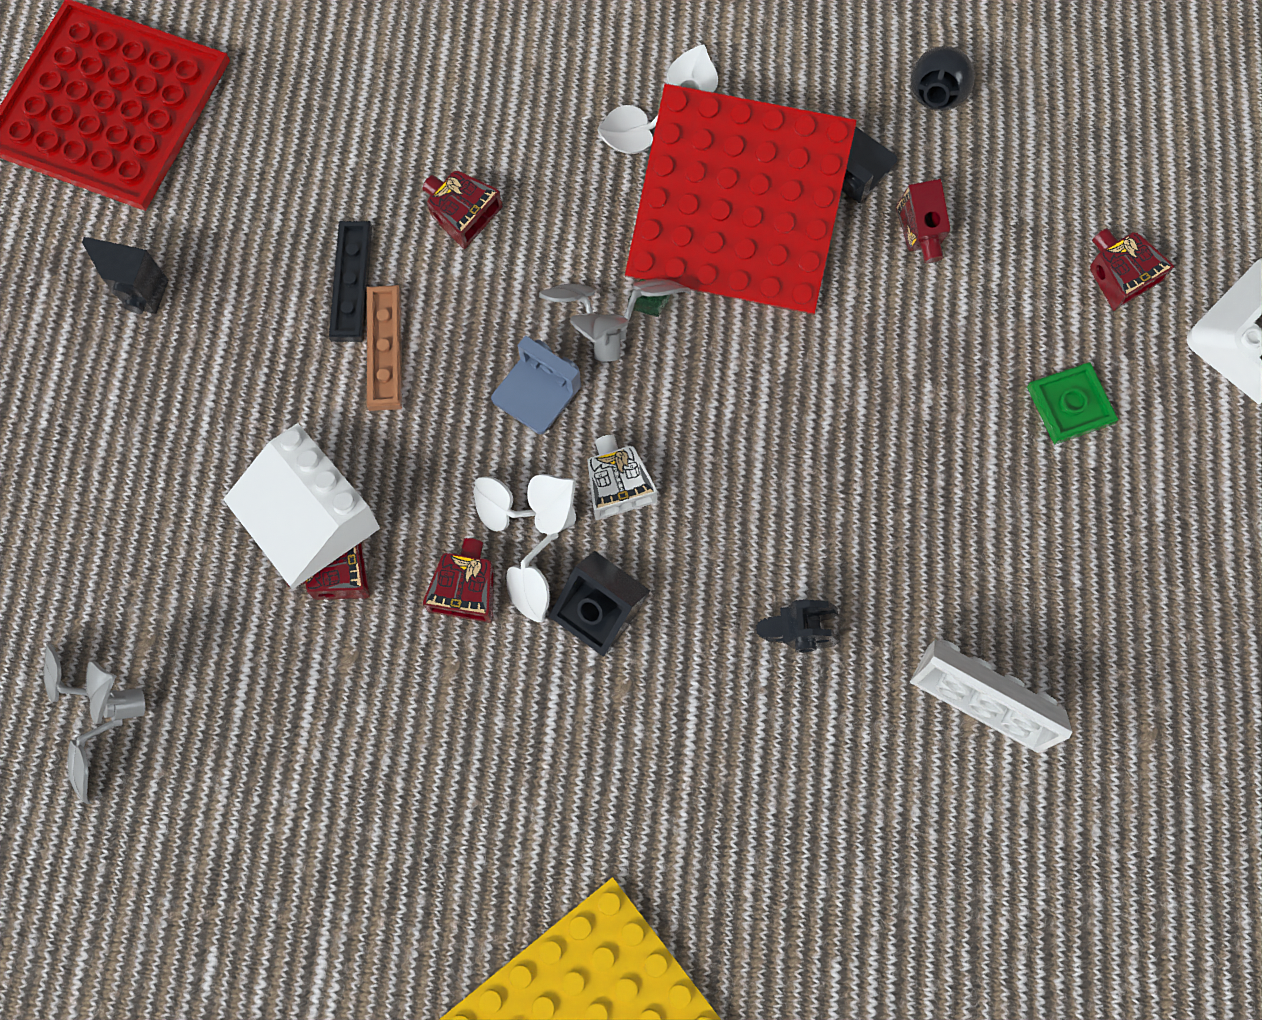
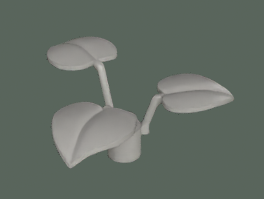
(604, 328)
(103, 702)

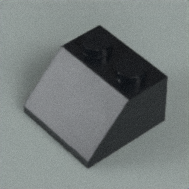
(129, 274)
(598, 602)

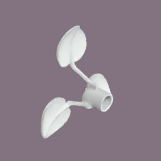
(627, 125)
(553, 511)

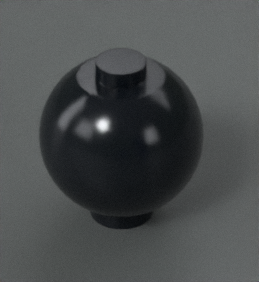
(942, 78)

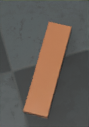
(384, 348)

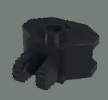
(801, 626)

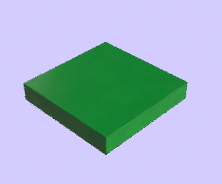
(1072, 403)

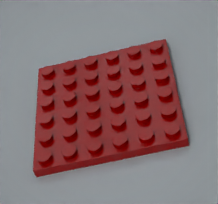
(107, 103)
(740, 198)

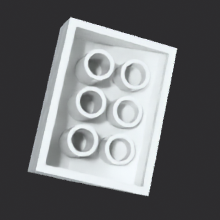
(299, 507)
(990, 697)

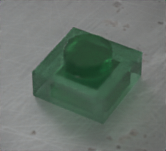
(650, 304)

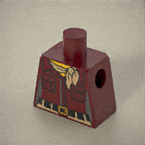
(462, 205)
(924, 219)
(1127, 267)
(341, 579)
(463, 584)

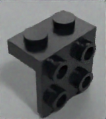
(866, 165)

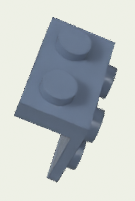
(537, 386)

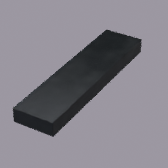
(350, 281)

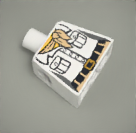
(618, 479)

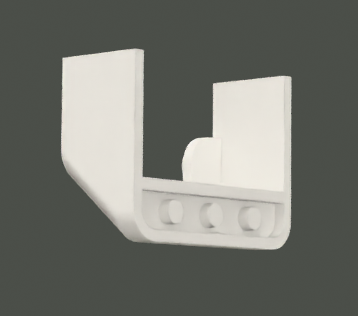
(1229, 336)

